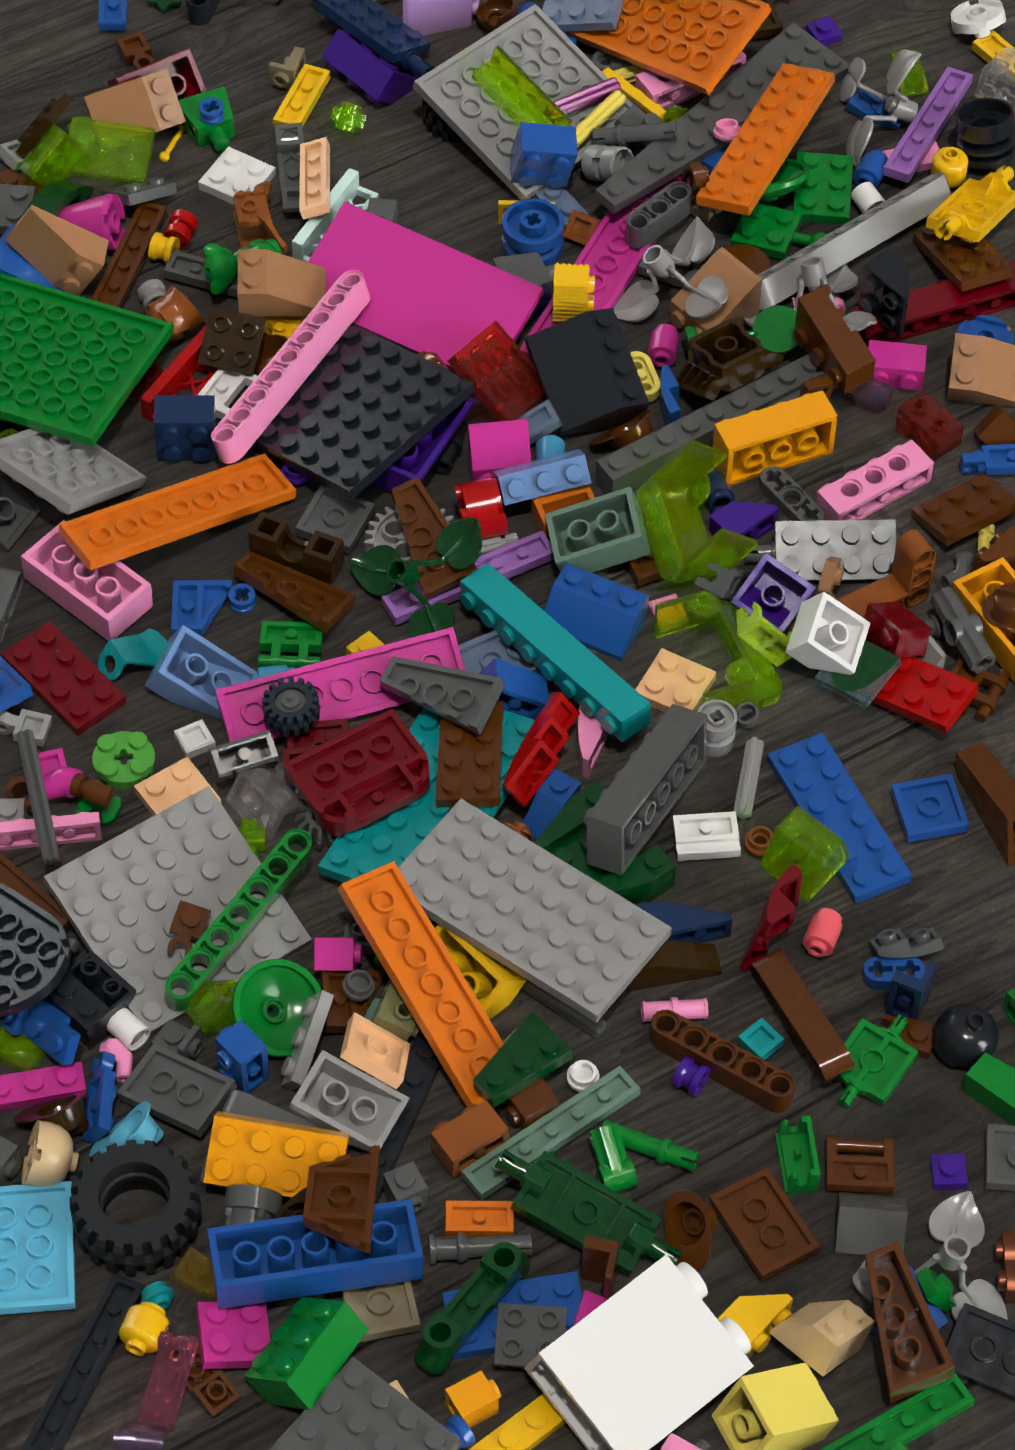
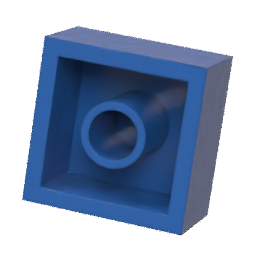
(543, 154)

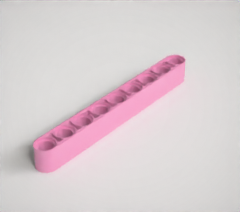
(290, 367)

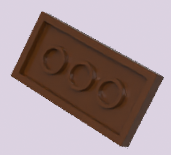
(964, 262)
(470, 763)

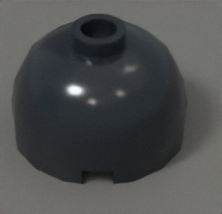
(964, 1035)

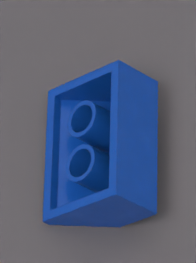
(597, 610)

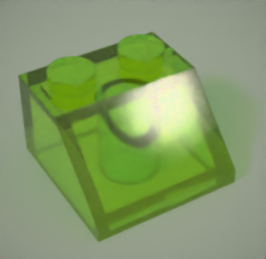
(53, 157)
(810, 847)

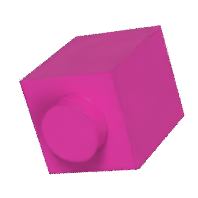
(337, 953)

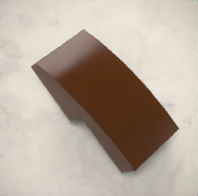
(210, 1388)

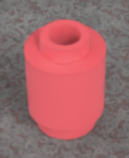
(823, 932)

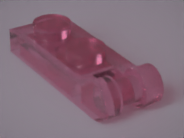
(168, 1380)

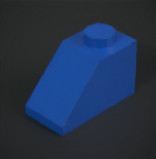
(550, 800)

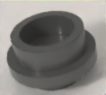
(358, 985)

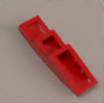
(539, 749)

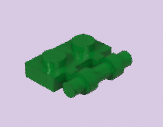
(289, 637)

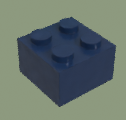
(185, 427)

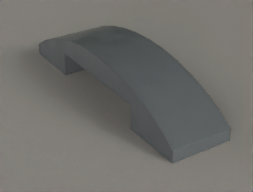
(288, 142)

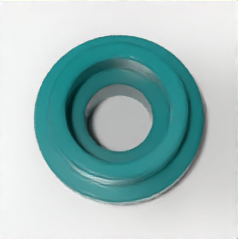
(158, 1294)

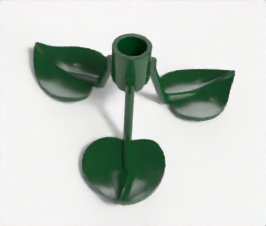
(383, 568)

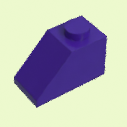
(744, 518)

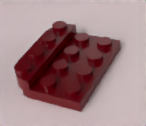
(361, 774)

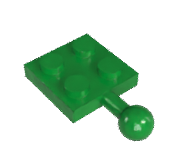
(772, 231)

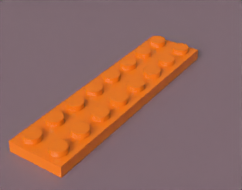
(765, 139)
(176, 511)
(424, 974)

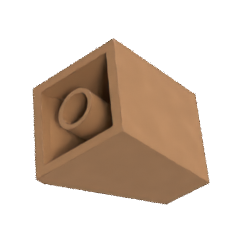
(743, 296)

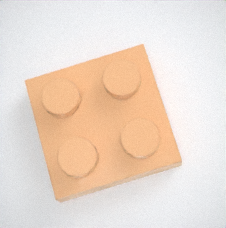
(675, 681)
(171, 786)
(375, 1051)

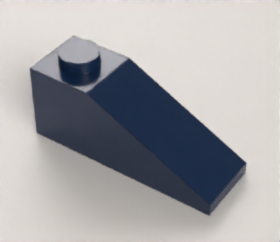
(689, 922)

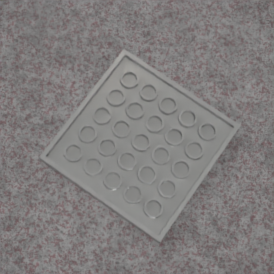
(544, 56)
(131, 887)

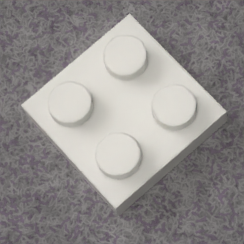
(233, 173)

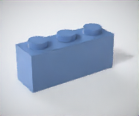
(542, 477)

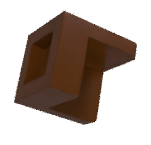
(996, 427)

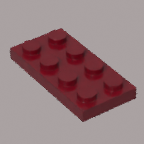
(64, 678)

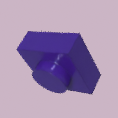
(824, 31)
(948, 1171)

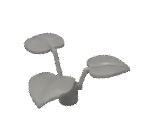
(897, 106)
(694, 246)
(838, 281)
(960, 1229)

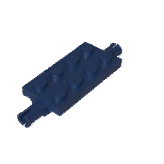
(379, 31)

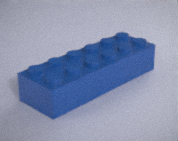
(289, 1261)

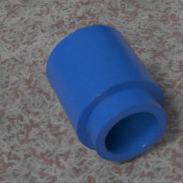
(870, 168)

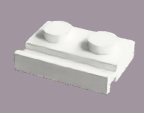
(706, 836)

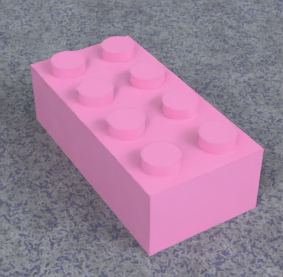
(102, 598)

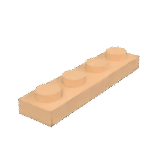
(314, 178)

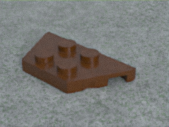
(343, 1198)

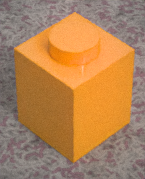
(473, 1399)

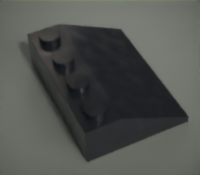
(588, 372)

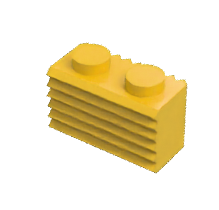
(571, 291)

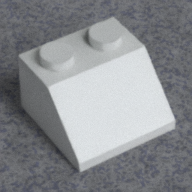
(827, 635)

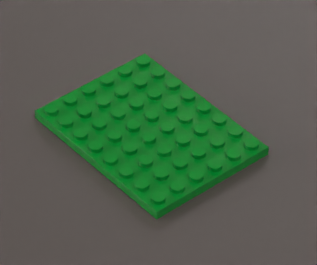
(70, 358)

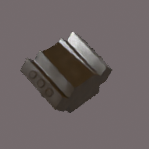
(724, 360)

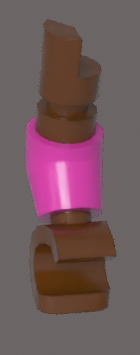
(61, 783)

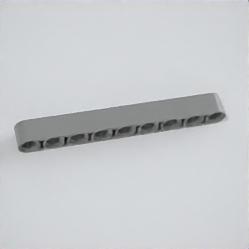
(856, 236)

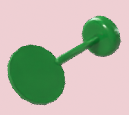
(772, 327)

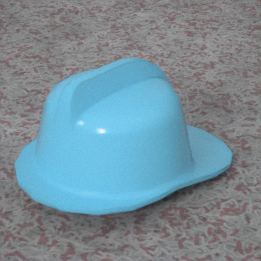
(135, 1126)

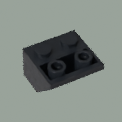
(886, 290)
(90, 997)

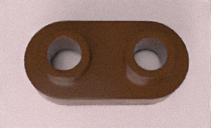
(695, 176)

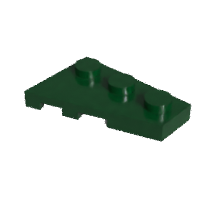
(521, 1061)

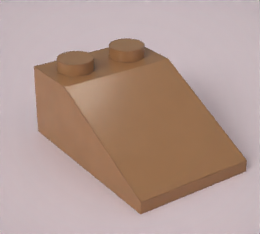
(138, 102)
(58, 249)
(277, 284)
(982, 370)

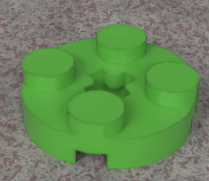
(120, 744)

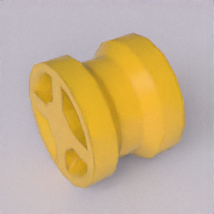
(162, 247)

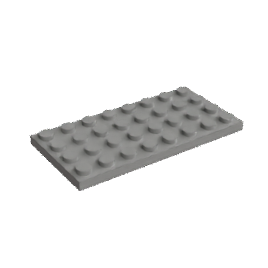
(531, 910)

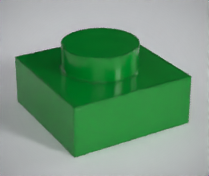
(937, 1288)

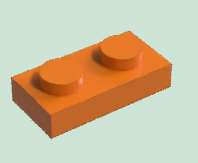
(479, 1218)

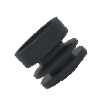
(986, 132)

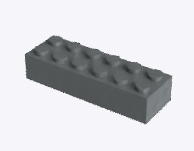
(646, 789)

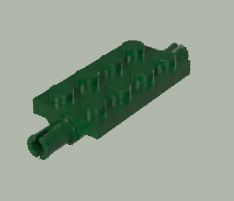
(579, 1206)

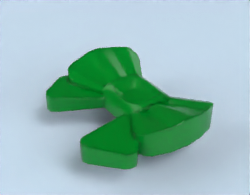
(108, 814)

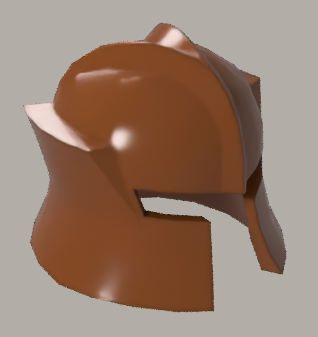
(176, 309)

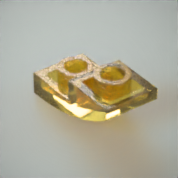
(195, 1274)

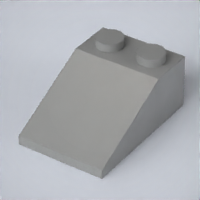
(348, 1101)

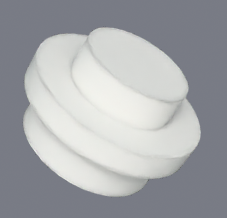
(582, 1075)

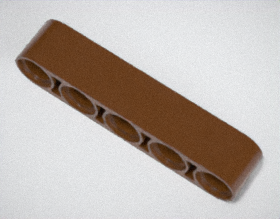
(802, 1015)
(728, 1074)

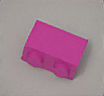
(899, 364)

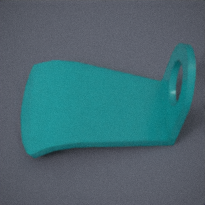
(136, 649)

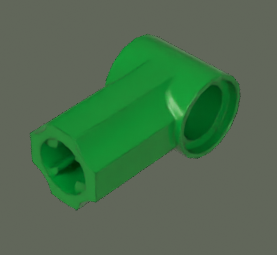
(613, 1166)

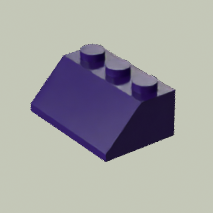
(367, 69)

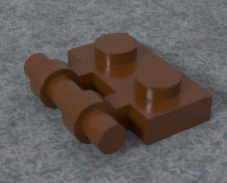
(996, 683)

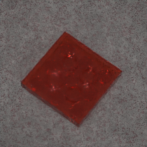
(500, 373)

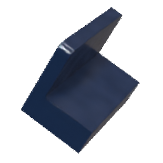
(909, 994)

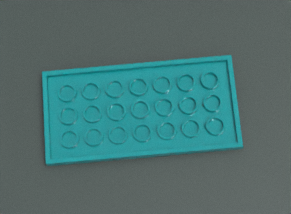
(402, 830)

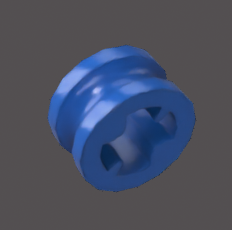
(205, 108)
(242, 607)

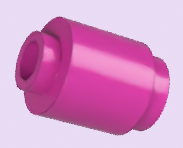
(663, 345)

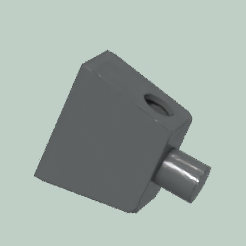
(528, 267)

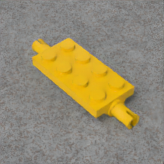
(974, 207)

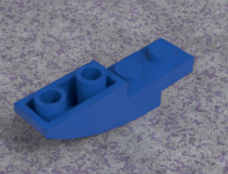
(47, 1029)

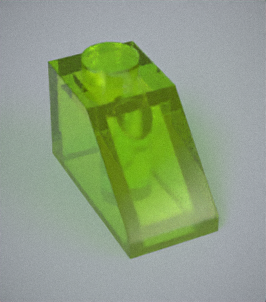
(212, 1005)

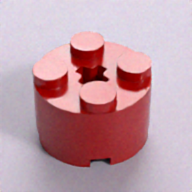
(482, 501)

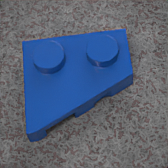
(197, 603)

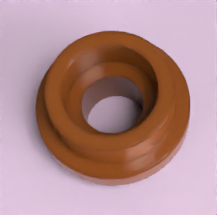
(758, 834)

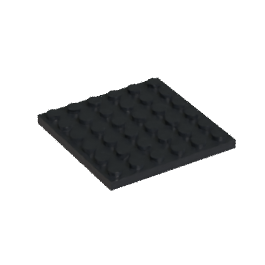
(361, 411)

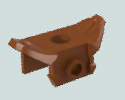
(253, 216)

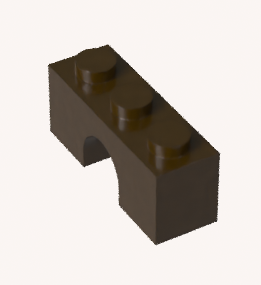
(317, 558)

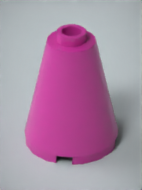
(99, 216)

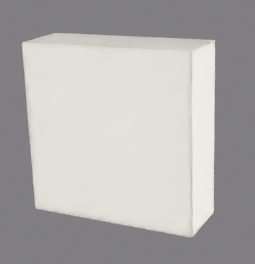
(194, 739)

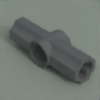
(963, 629)

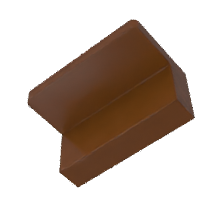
(600, 1262)

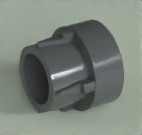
(250, 1204)

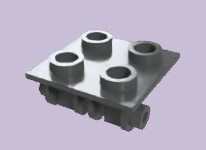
(525, 1332)

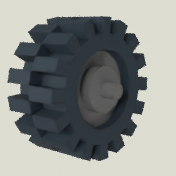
(291, 706)

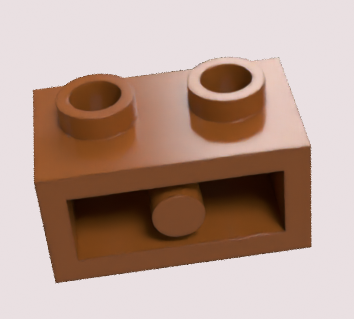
(468, 1137)

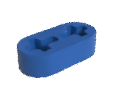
(887, 968)

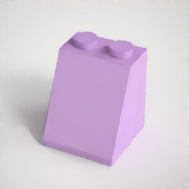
(438, 15)

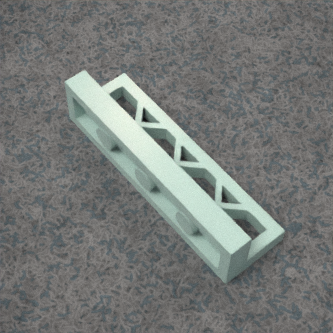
(315, 228)

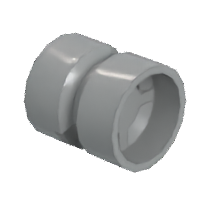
(603, 161)
(720, 727)

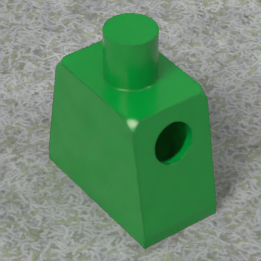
(206, 134)

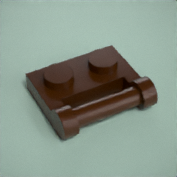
(859, 1172)

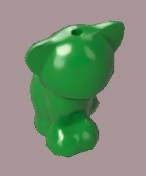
(222, 265)

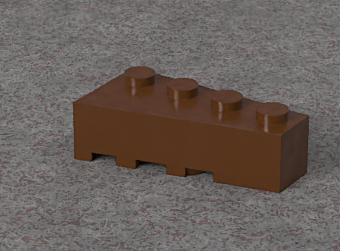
(907, 1335)

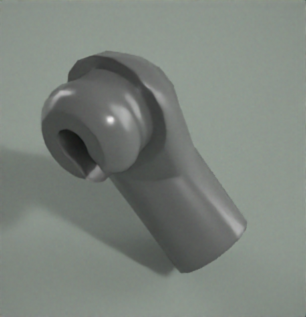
(963, 567)

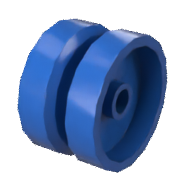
(533, 227)

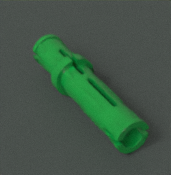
(660, 1149)

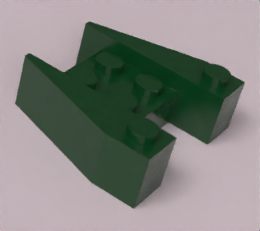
(565, 837)

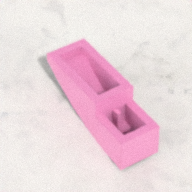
(590, 741)

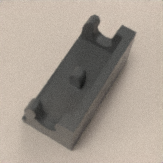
(726, 581)

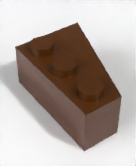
(831, 342)

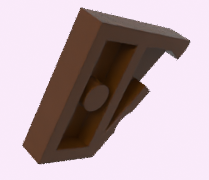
(341, 1006)

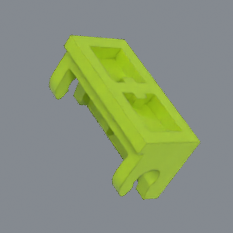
(762, 635)

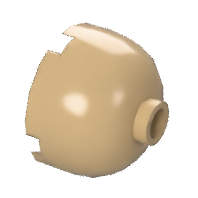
(48, 1155)

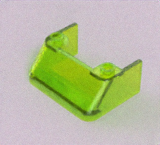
(674, 521)
(750, 674)

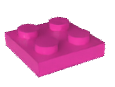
(231, 1334)

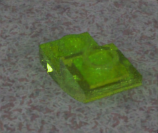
(915, 81)

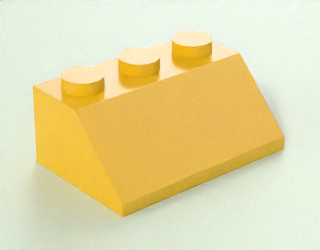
(488, 978)

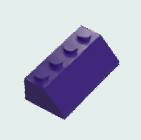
(424, 453)

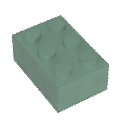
(599, 532)

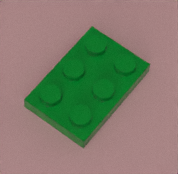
(827, 190)

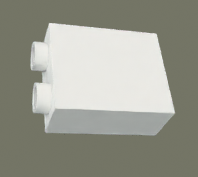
(642, 1361)

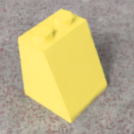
(775, 1411)

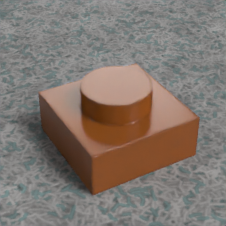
(581, 227)

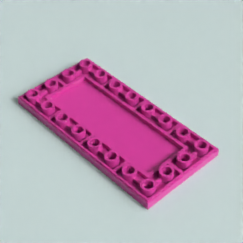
(419, 288)

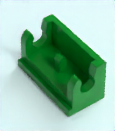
(798, 1157)

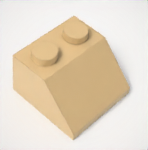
(825, 1333)

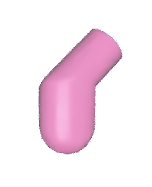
(123, 1058)

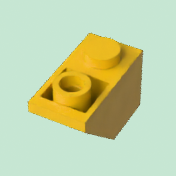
(758, 1316)

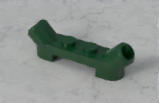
(462, 1315)

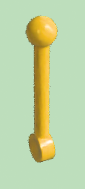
(164, 156)

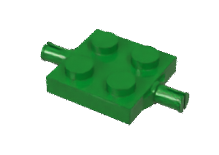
(879, 1061)

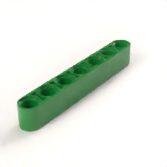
(241, 904)

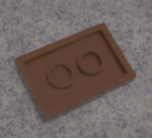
(964, 509)
(764, 1224)

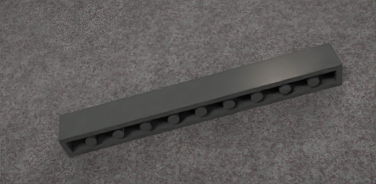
(644, 457)

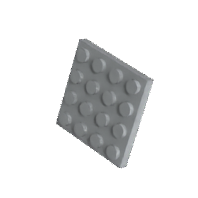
(66, 471)

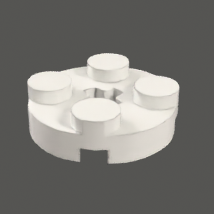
(978, 18)

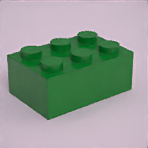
(306, 1352)

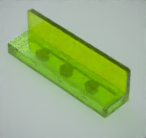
(517, 92)

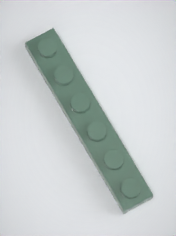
(554, 1129)

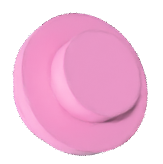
(726, 129)

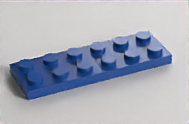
(825, 790)

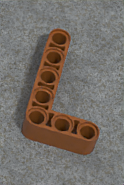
(906, 584)

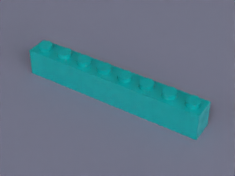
(555, 652)

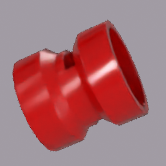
(181, 225)

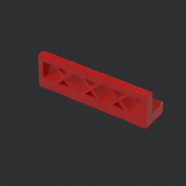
(176, 376)

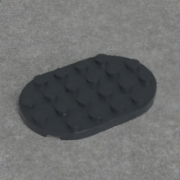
(32, 952)

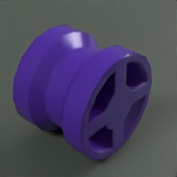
(691, 1076)

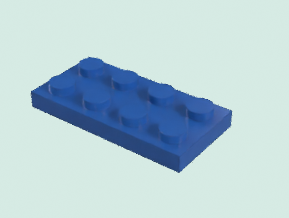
(550, 1290)

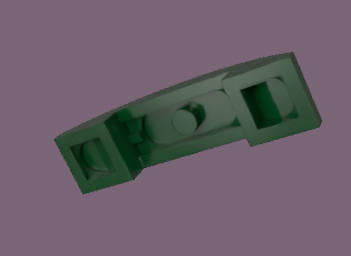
(59, 194)

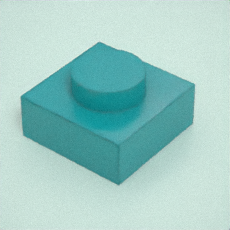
(761, 1039)

